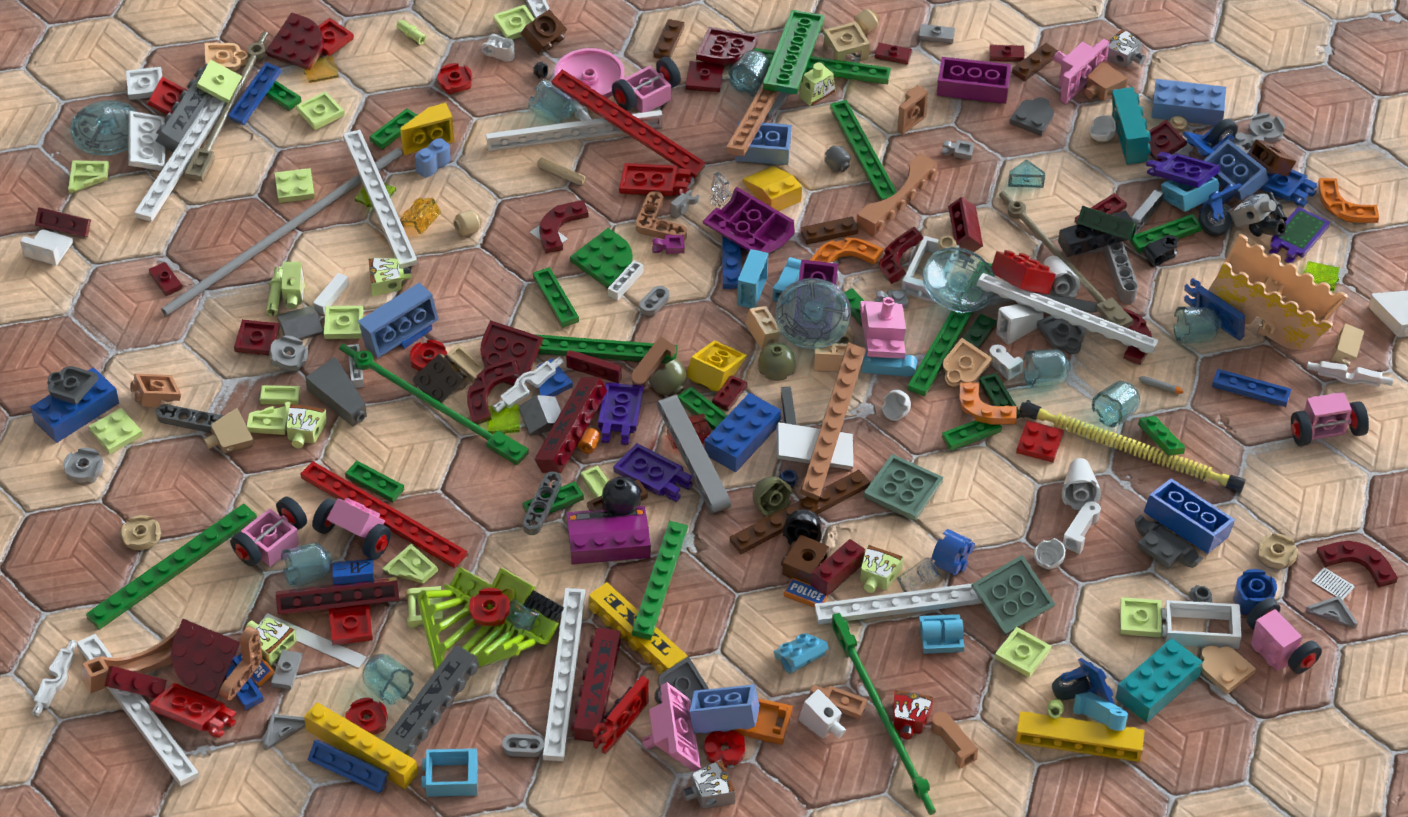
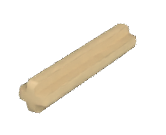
(561, 171)

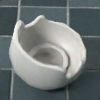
(1103, 128)
(896, 405)
(1049, 554)

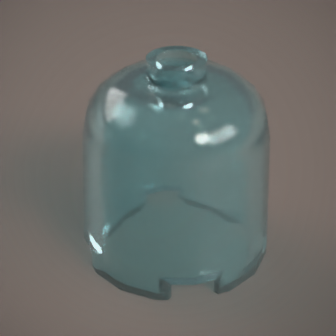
(749, 71)
(551, 102)
(1196, 324)
(1045, 367)
(1116, 403)
(306, 564)
(387, 678)

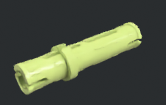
(275, 292)

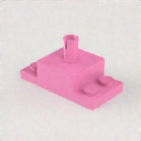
(1077, 67)
(883, 328)
(673, 728)

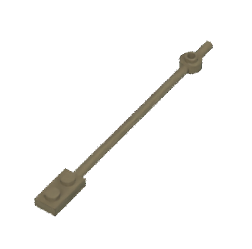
(203, 158)
(1107, 308)

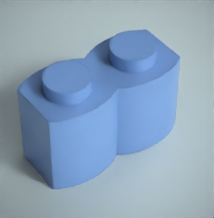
(433, 157)

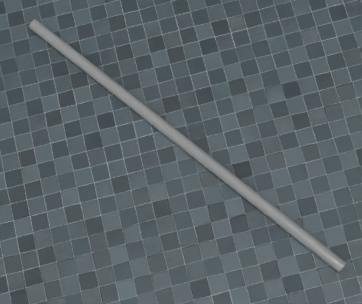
(273, 237)

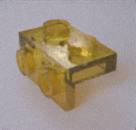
(421, 214)

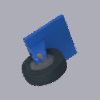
(1215, 136)
(1215, 218)
(1082, 680)

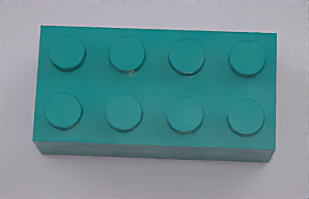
(1130, 125)
(1159, 680)

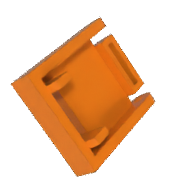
(766, 722)

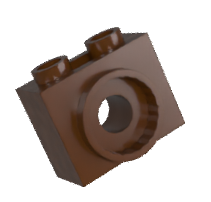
(541, 40)
(1271, 158)
(804, 558)

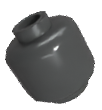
(837, 158)

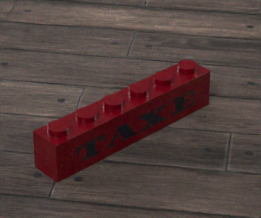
(570, 425)
(337, 595)
(597, 683)

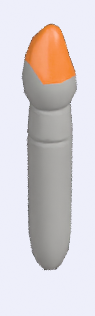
(1161, 385)

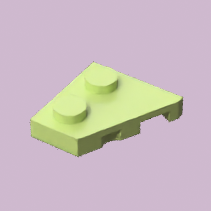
(87, 174)
(269, 420)
(411, 565)

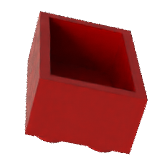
(1023, 272)

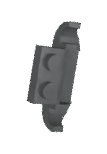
(1164, 545)

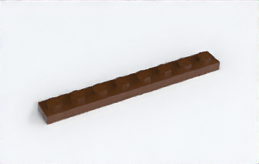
(773, 524)

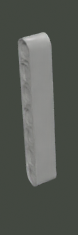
(694, 454)

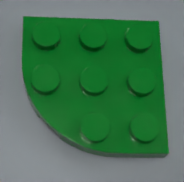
(604, 257)

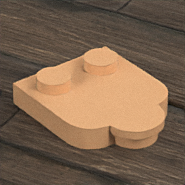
(226, 54)
(965, 363)
(1225, 667)

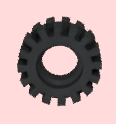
(544, 605)

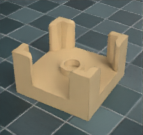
(846, 40)

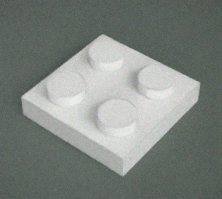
(142, 82)

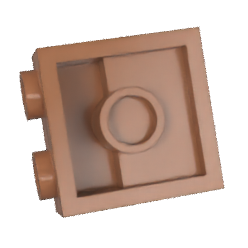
(912, 109)
(153, 388)

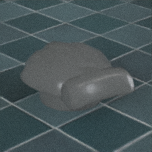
(1200, 594)

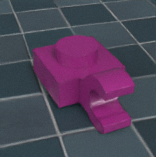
(671, 244)

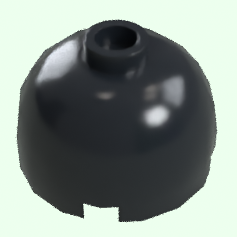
(621, 496)
(802, 523)

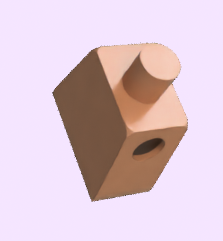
(1103, 81)

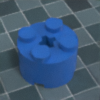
(952, 552)
(1252, 589)

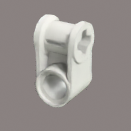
(499, 48)

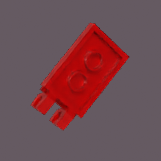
(652, 177)
(194, 710)
(622, 715)

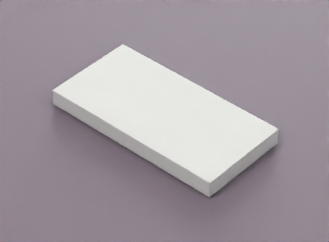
(142, 147)
(798, 443)

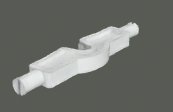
(1359, 376)
(520, 391)
(50, 687)

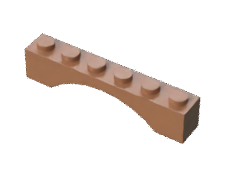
(878, 214)
(156, 657)

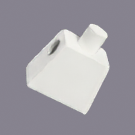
(821, 716)

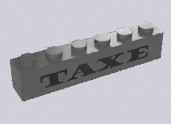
(183, 115)
(432, 701)

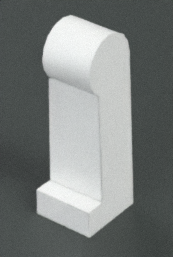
(1074, 536)

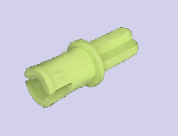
(411, 32)
(1055, 708)

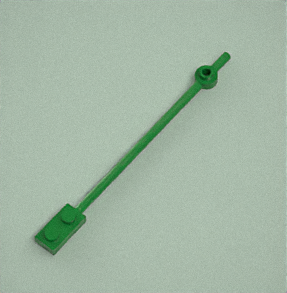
(498, 442)
(848, 644)

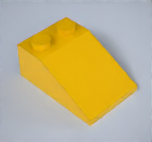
(426, 127)
(774, 187)
(714, 365)

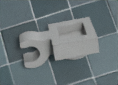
(960, 149)
(680, 204)
(899, 297)

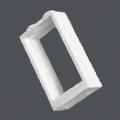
(914, 285)
(1206, 611)

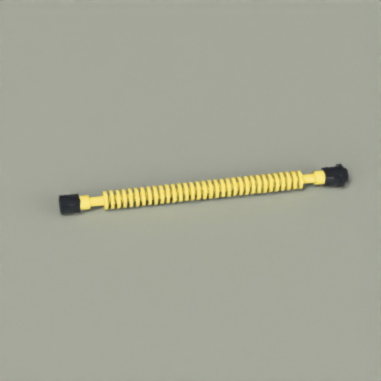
(1036, 412)

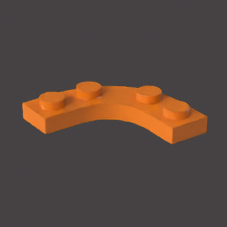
(1343, 209)
(849, 247)
(983, 412)

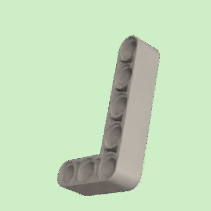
(1120, 271)

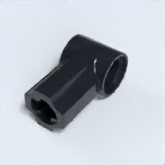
(1269, 227)

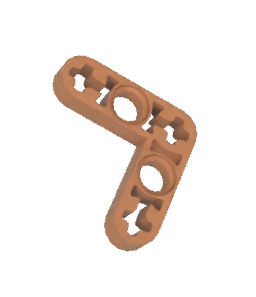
(653, 223)
(250, 661)

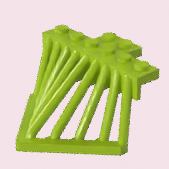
(463, 587)

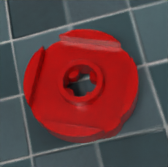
(450, 85)
(419, 351)
(491, 617)
(372, 708)
(732, 739)

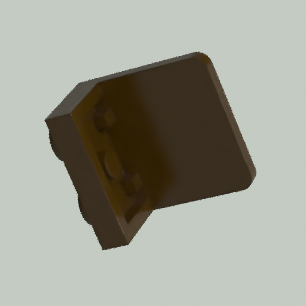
(440, 378)

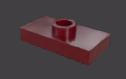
(893, 53)
(1009, 53)
(165, 278)
(729, 393)

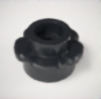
(540, 70)

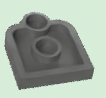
(1033, 115)
(1062, 334)
(71, 384)
(682, 677)

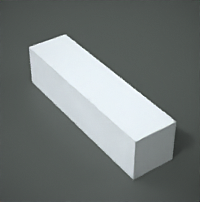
(625, 280)
(331, 293)
(356, 374)

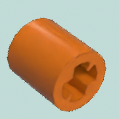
(589, 440)

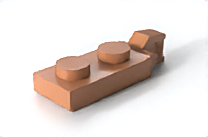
(846, 702)

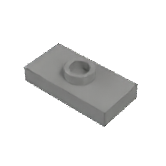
(936, 33)
(286, 669)

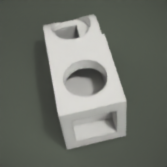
(1005, 363)

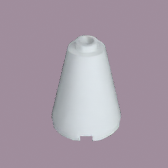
(1065, 281)
(1080, 485)

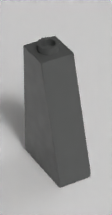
(337, 392)

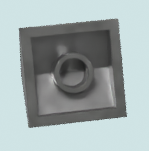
(300, 323)
(540, 414)

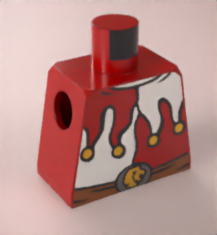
(911, 712)

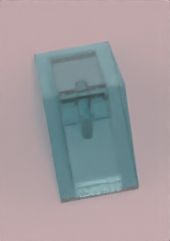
(1026, 175)
(521, 616)

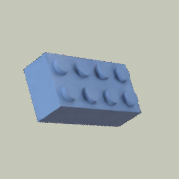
(1189, 100)
(398, 320)

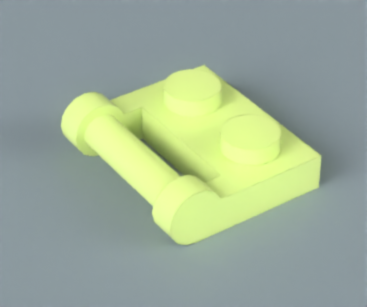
(415, 620)

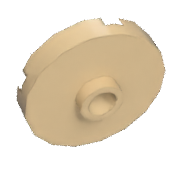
(140, 532)
(1278, 543)

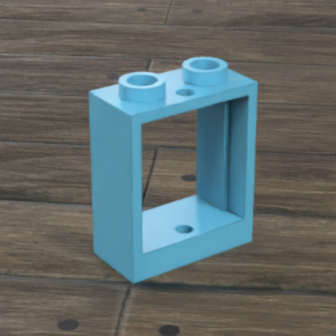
(1176, 193)
(752, 279)
(443, 757)

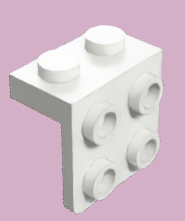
(46, 247)

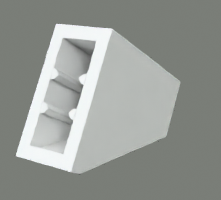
(1392, 310)
(1016, 321)

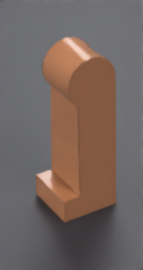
(652, 360)
(955, 738)

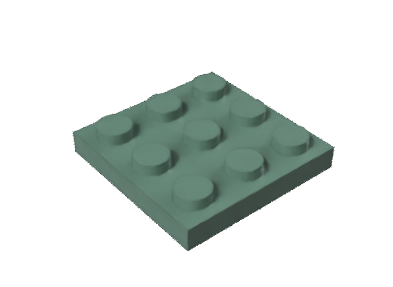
(903, 487)
(1013, 595)

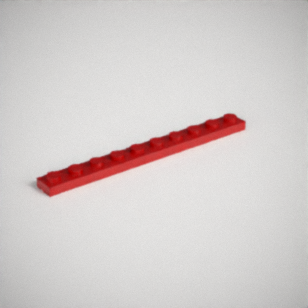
(627, 123)
(394, 520)

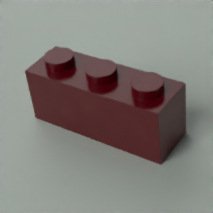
(965, 225)
(838, 567)

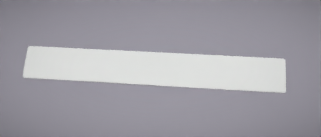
(323, 645)

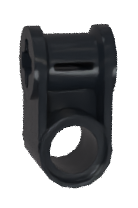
(1161, 250)

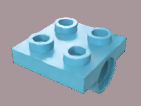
(941, 633)
(800, 652)

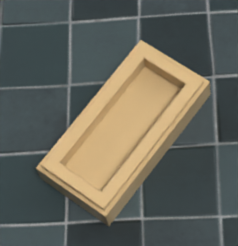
(466, 362)

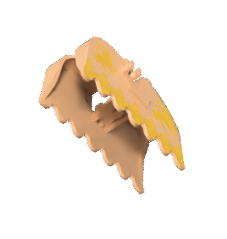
(1288, 302)

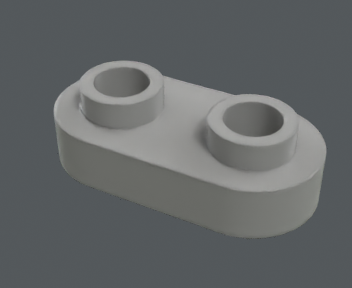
(652, 303)
(523, 745)

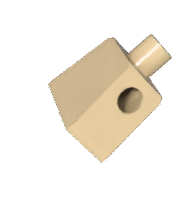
(229, 433)

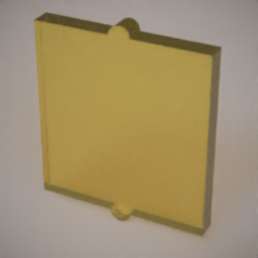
(322, 70)

